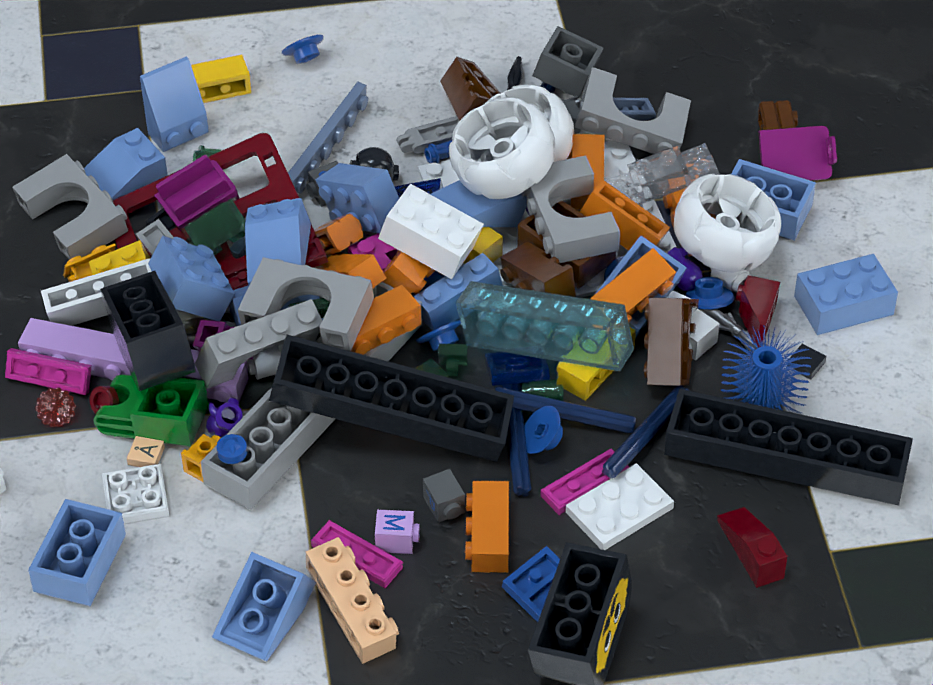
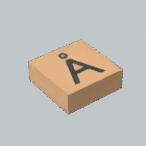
(145, 452)

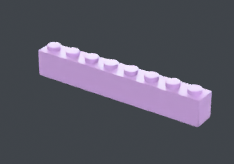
(104, 354)

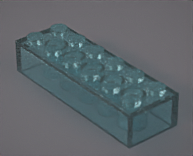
(545, 325)

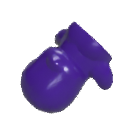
(692, 271)
(223, 418)

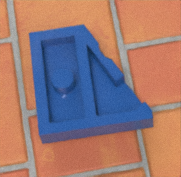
(532, 581)

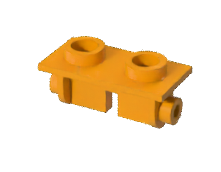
(79, 266)

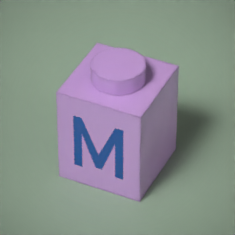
(396, 531)

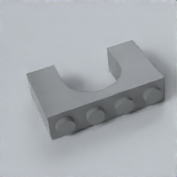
(601, 117)
(68, 181)
(567, 236)
(281, 281)
(228, 350)

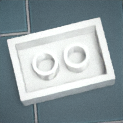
(430, 231)

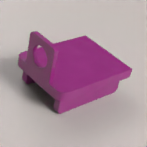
(799, 151)
(194, 191)

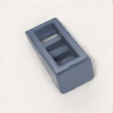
(630, 107)

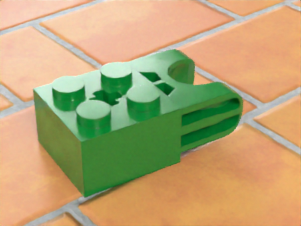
(162, 412)

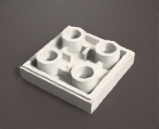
(136, 493)

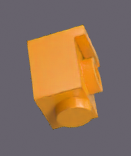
(196, 453)

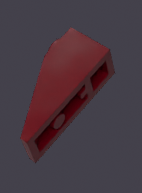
(757, 304)
(755, 546)

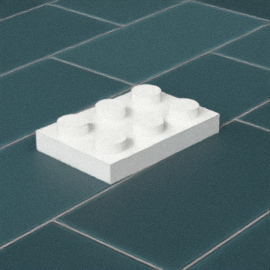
(619, 507)

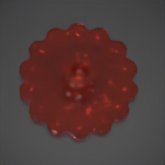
(55, 407)

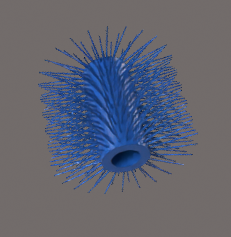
(766, 374)

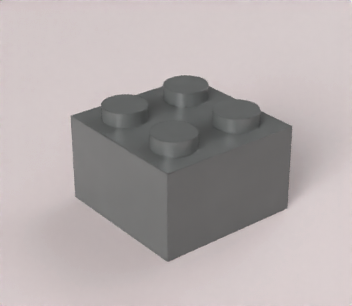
(567, 61)

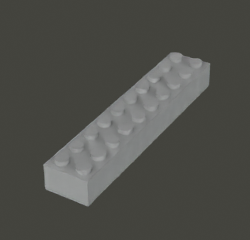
(276, 438)

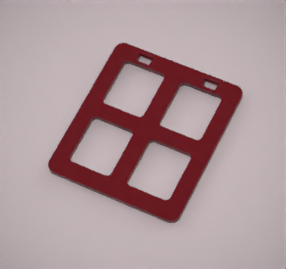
(278, 189)

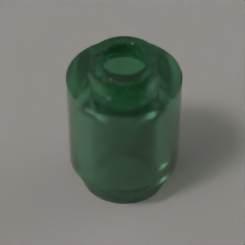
(545, 388)

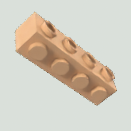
(351, 600)

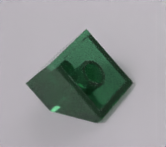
(216, 227)

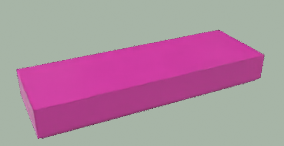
(48, 371)
(576, 483)
(376, 563)

